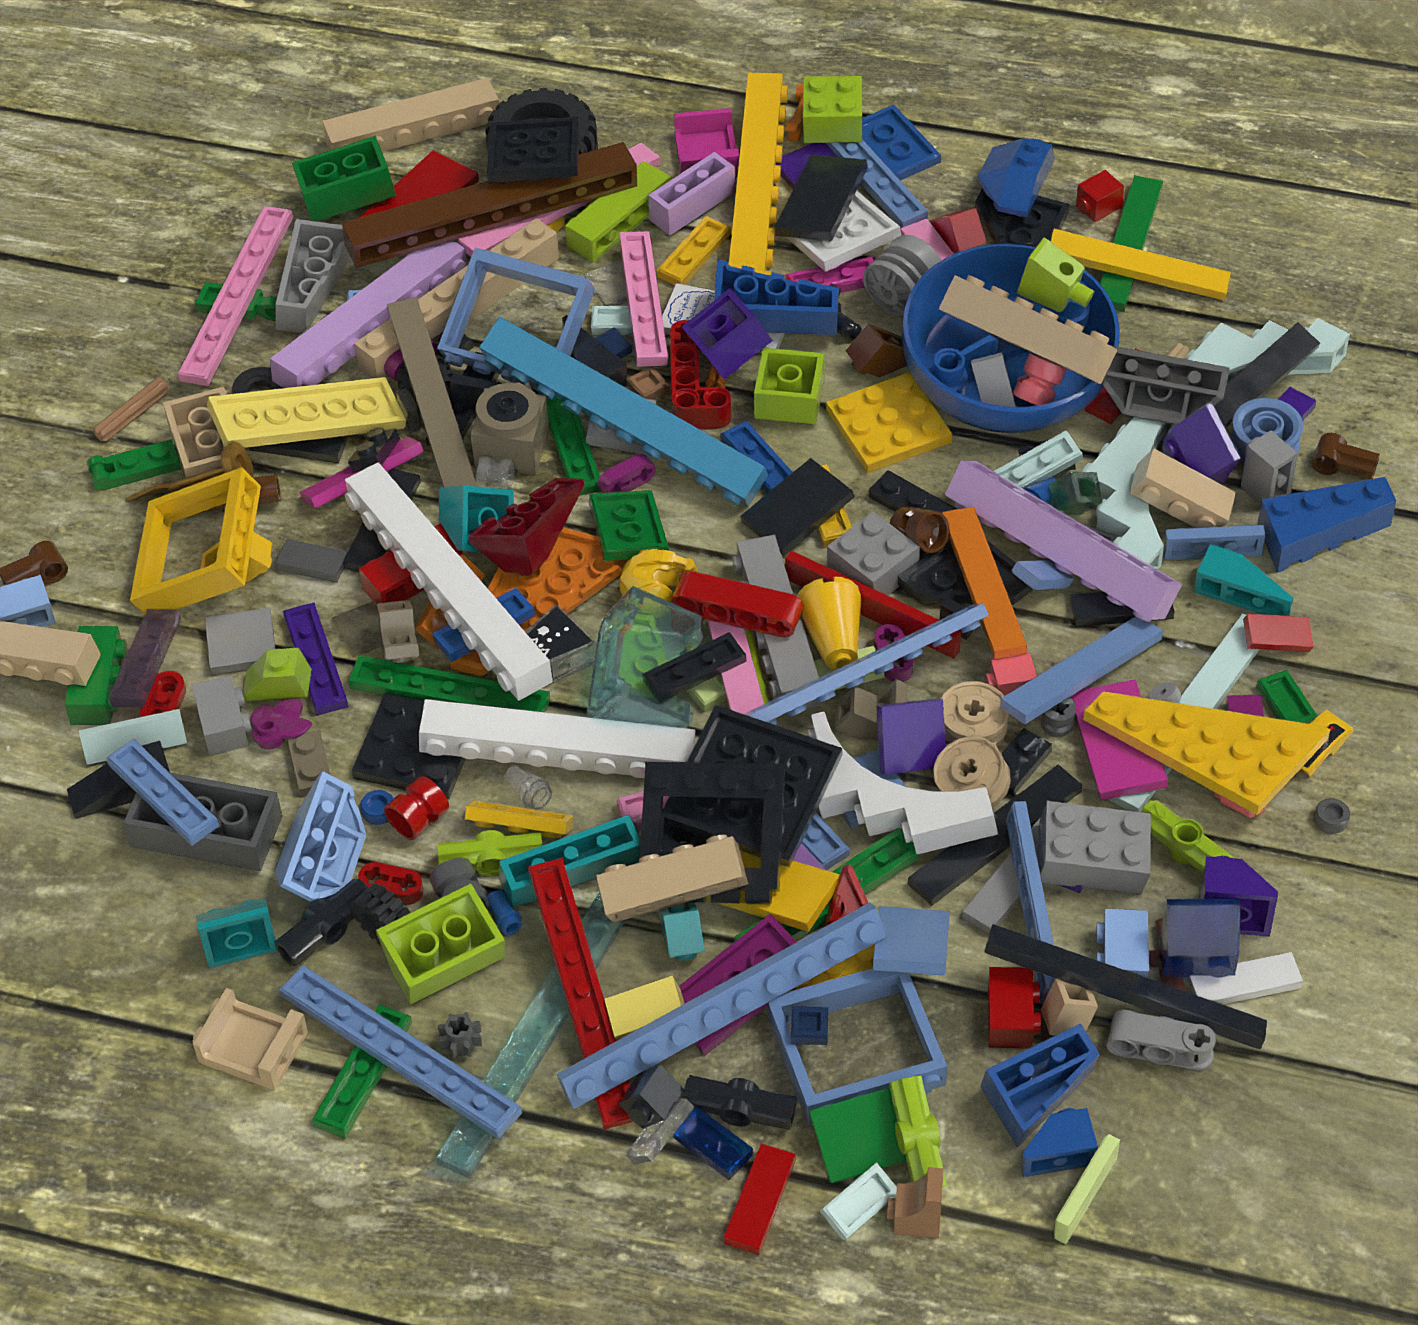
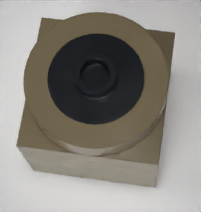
(511, 425)

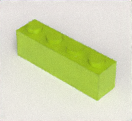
(599, 224)

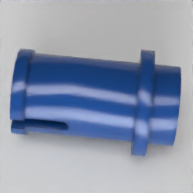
(506, 918)

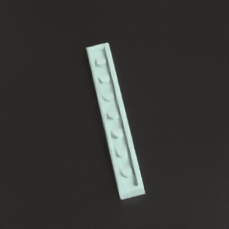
(1207, 690)

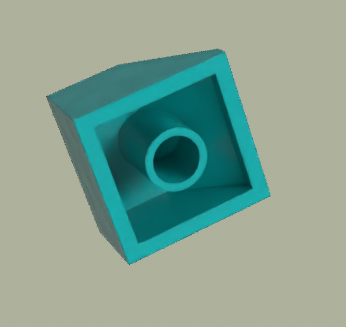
(467, 507)
(236, 932)

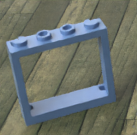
(487, 261)
(844, 993)

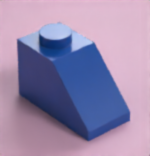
(1061, 1144)

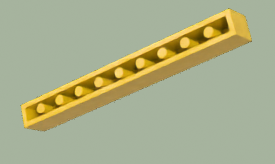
(759, 172)

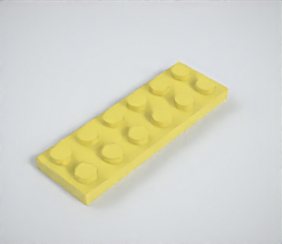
(305, 412)

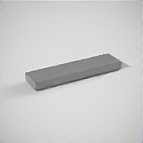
(998, 894)

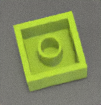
(832, 109)
(789, 385)

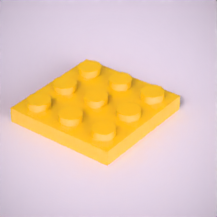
(888, 422)

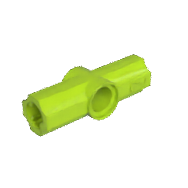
(1173, 833)
(488, 849)
(916, 1127)

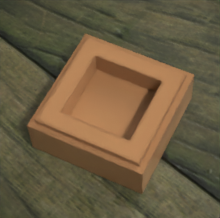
(648, 384)

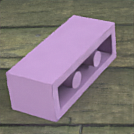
(692, 193)

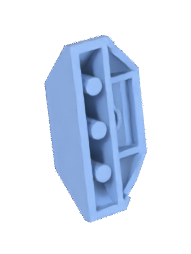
(322, 841)

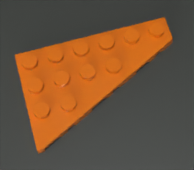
(565, 579)

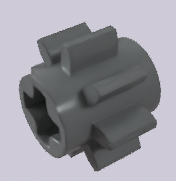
(459, 1035)

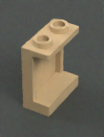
(249, 1040)

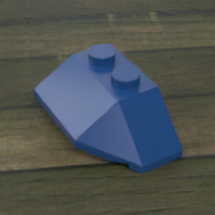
(1016, 174)

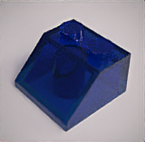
(1200, 937)

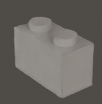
(1268, 467)
(220, 714)

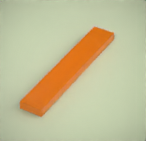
(985, 583)

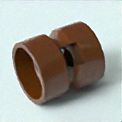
(922, 526)

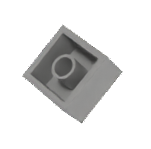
(873, 553)

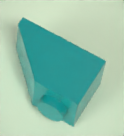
(682, 931)

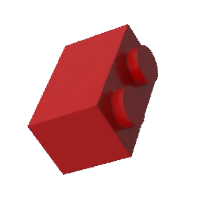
(1012, 1007)

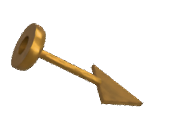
(232, 458)

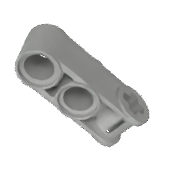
(1161, 1040)

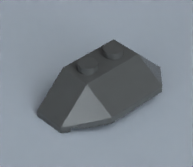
(1162, 385)

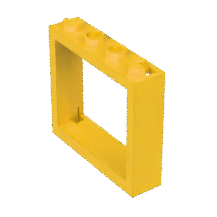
(230, 570)

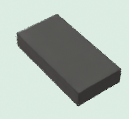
(311, 560)

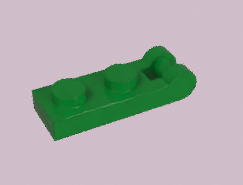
(133, 465)

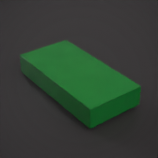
(1285, 698)

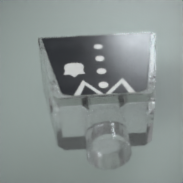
(562, 643)

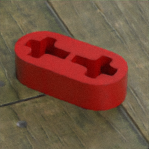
(394, 879)

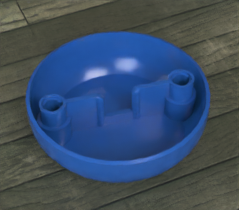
(942, 347)

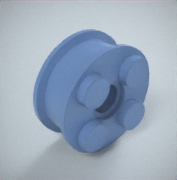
(1261, 416)

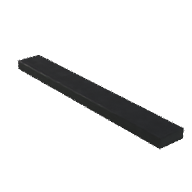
(1125, 986)

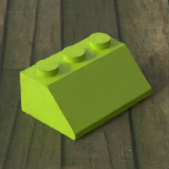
(441, 943)

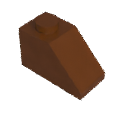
(876, 352)

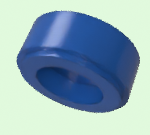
(373, 806)

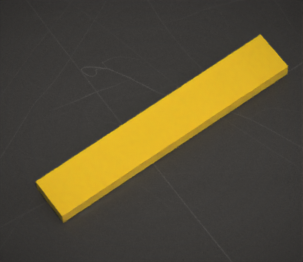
(1143, 265)

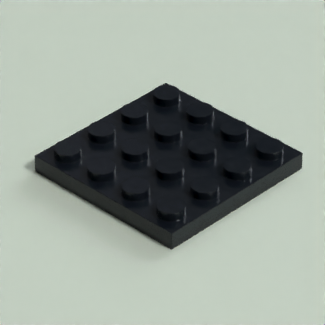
(744, 739)

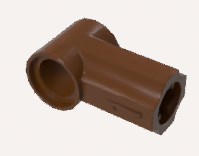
(1335, 455)
(42, 560)

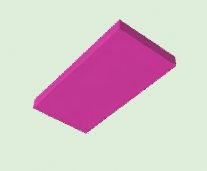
(1114, 764)

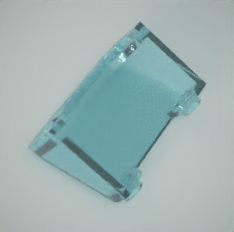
(631, 640)

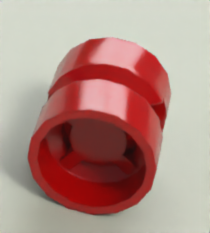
(412, 811)

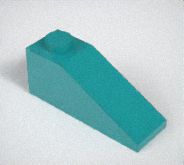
(1238, 582)

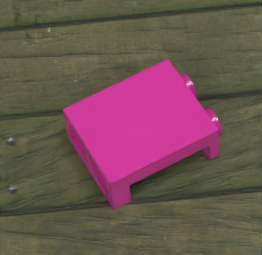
(702, 134)

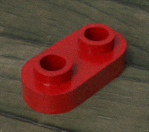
(161, 701)

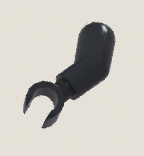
(845, 325)

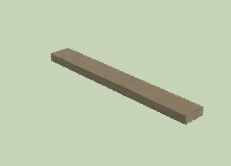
(430, 393)

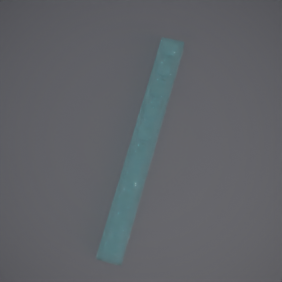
(526, 1046)

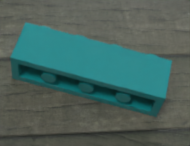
(582, 853)

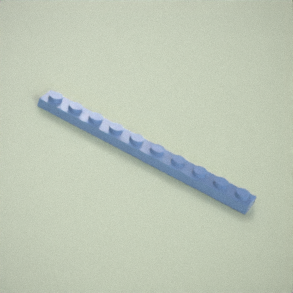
(721, 1005)

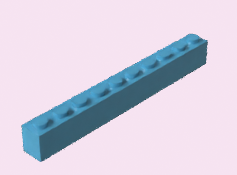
(624, 412)

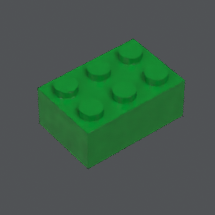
(344, 179)

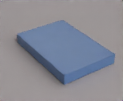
(913, 942)

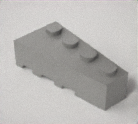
(310, 273)

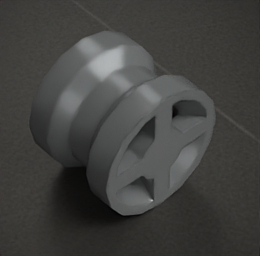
(1057, 724)

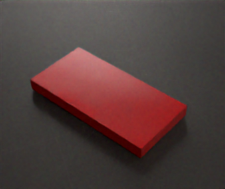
(429, 178)

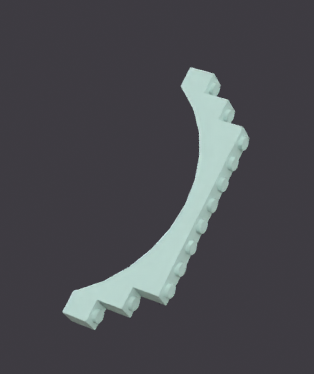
(1116, 464)

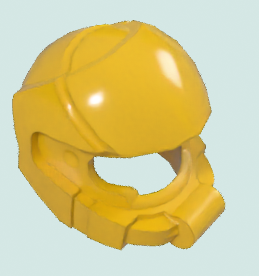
(652, 572)

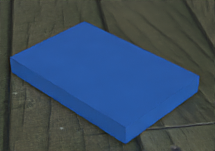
(898, 142)

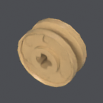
(974, 710)
(970, 765)

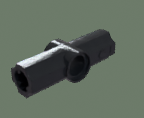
(320, 924)
(740, 1102)

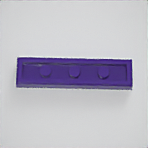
(308, 636)

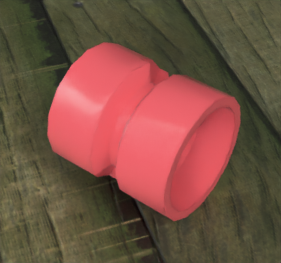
(1039, 380)

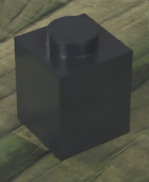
(651, 1096)

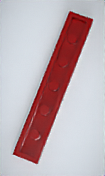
(874, 604)

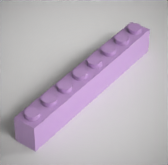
(332, 339)
(1064, 541)

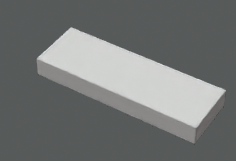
(1251, 980)

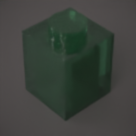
(1076, 492)

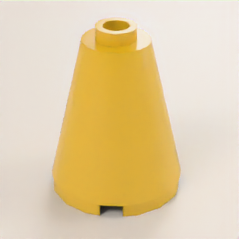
(832, 619)

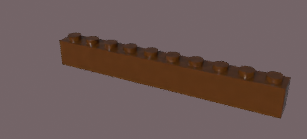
(484, 207)

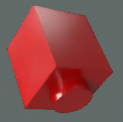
(1099, 196)

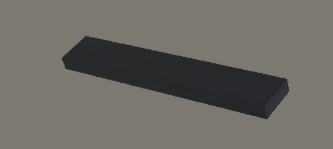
(1266, 371)
(965, 859)

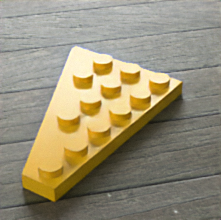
(1223, 750)

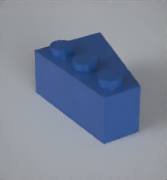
(1038, 1080)

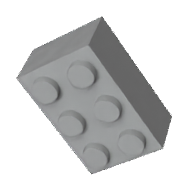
(1094, 847)

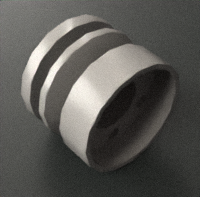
(897, 271)

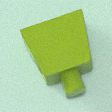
(1053, 278)

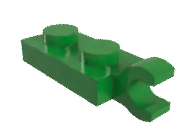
(263, 305)

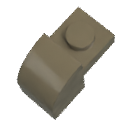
(397, 631)
(858, 711)

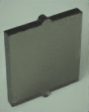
(359, 629)

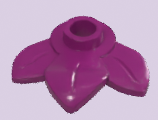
(278, 723)

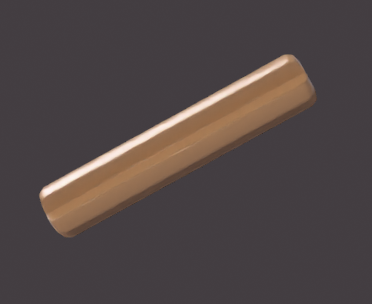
(131, 409)

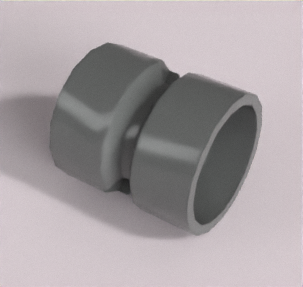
(455, 875)

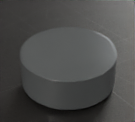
(1332, 815)

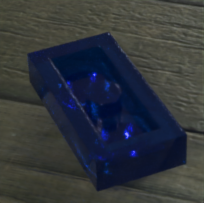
(713, 1143)

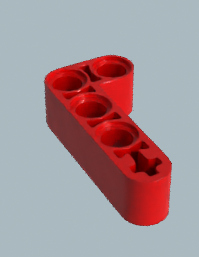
(694, 404)
(738, 604)

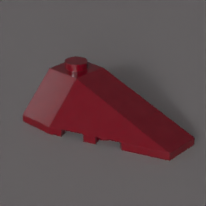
(528, 530)

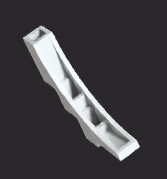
(926, 817)

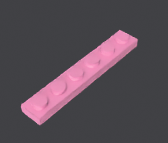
(643, 299)

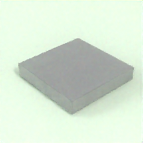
(238, 639)

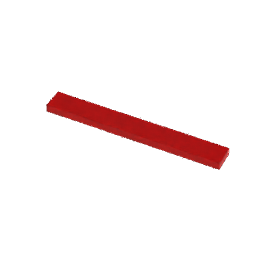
(577, 975)

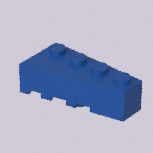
(781, 303)
(1323, 518)

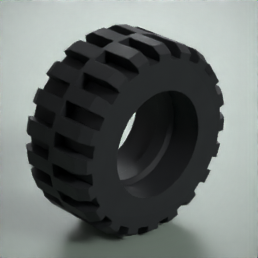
(548, 105)

